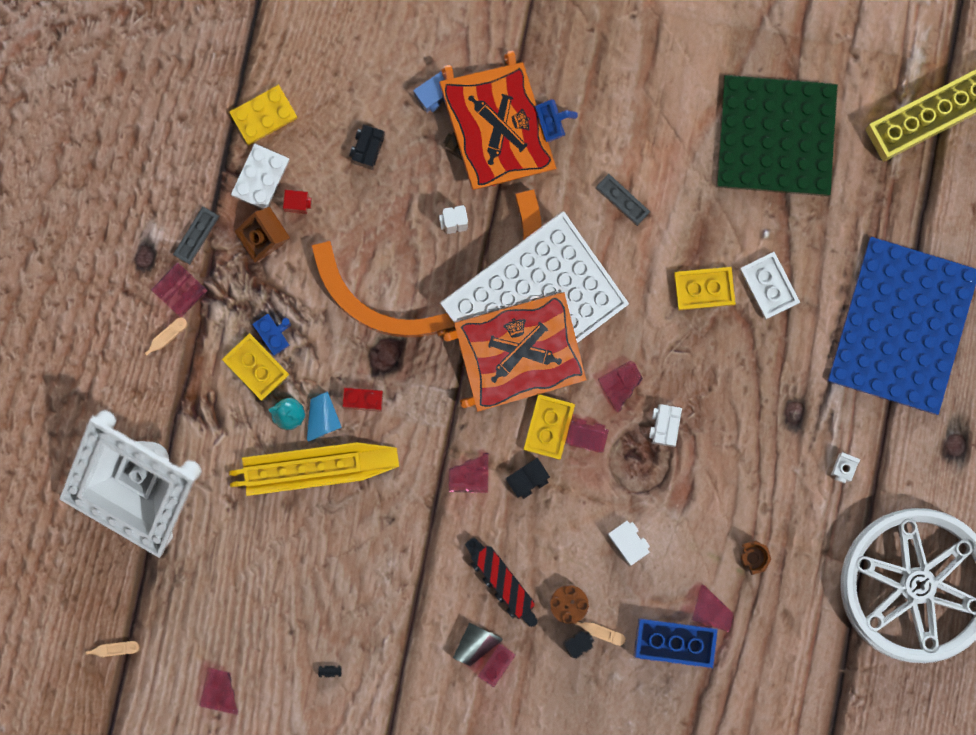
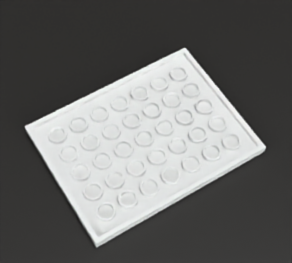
(543, 265)

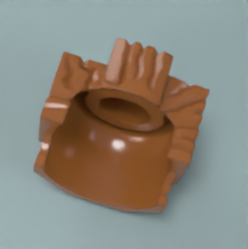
(755, 556)

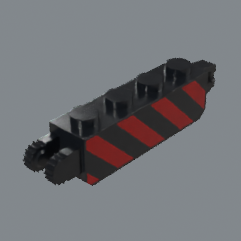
(502, 580)

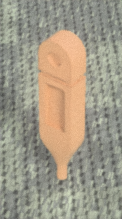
(168, 335)
(603, 633)
(115, 649)

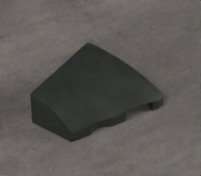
(475, 644)

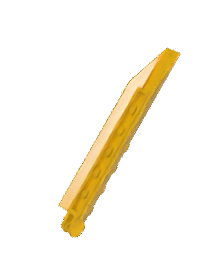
(314, 467)

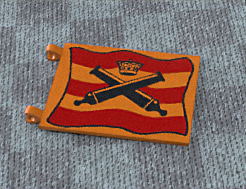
(496, 124)
(518, 352)

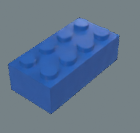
(675, 643)

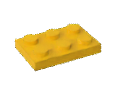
(263, 115)
(704, 288)
(255, 367)
(549, 427)

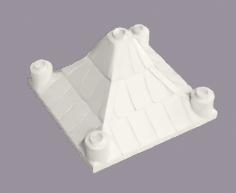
(128, 485)

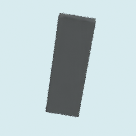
(622, 199)
(196, 235)

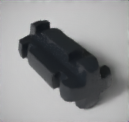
(329, 671)

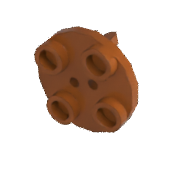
(574, 612)

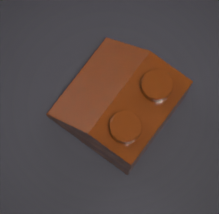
(262, 234)

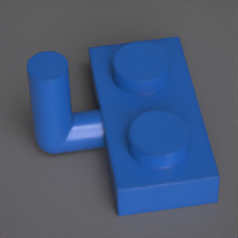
(551, 119)
(272, 334)

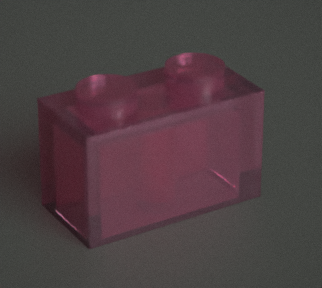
(587, 436)
(496, 665)

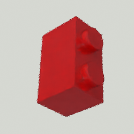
(363, 399)

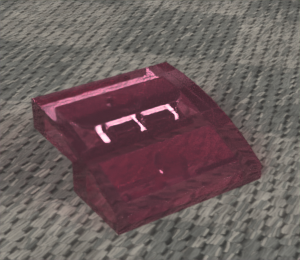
(179, 290)

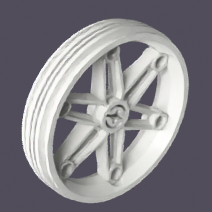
(908, 584)

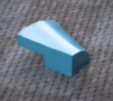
(322, 417)

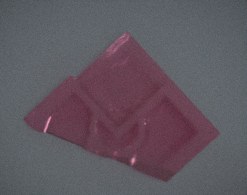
(620, 383)
(470, 476)
(712, 611)
(218, 692)

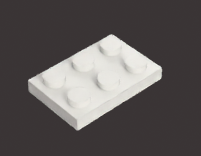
(260, 177)
(769, 285)

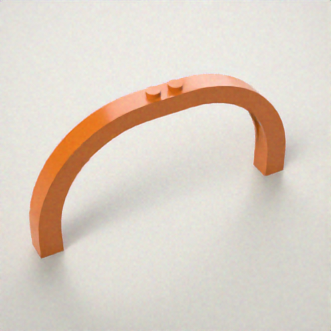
(438, 324)

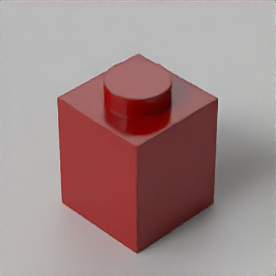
(296, 201)

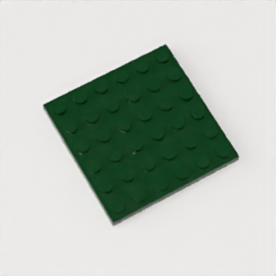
(777, 135)

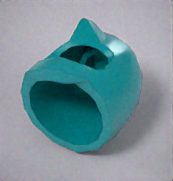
(287, 414)

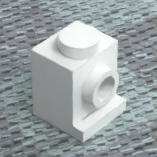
(844, 459)

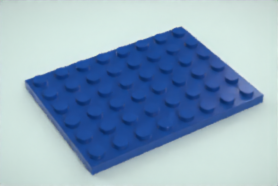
(903, 326)

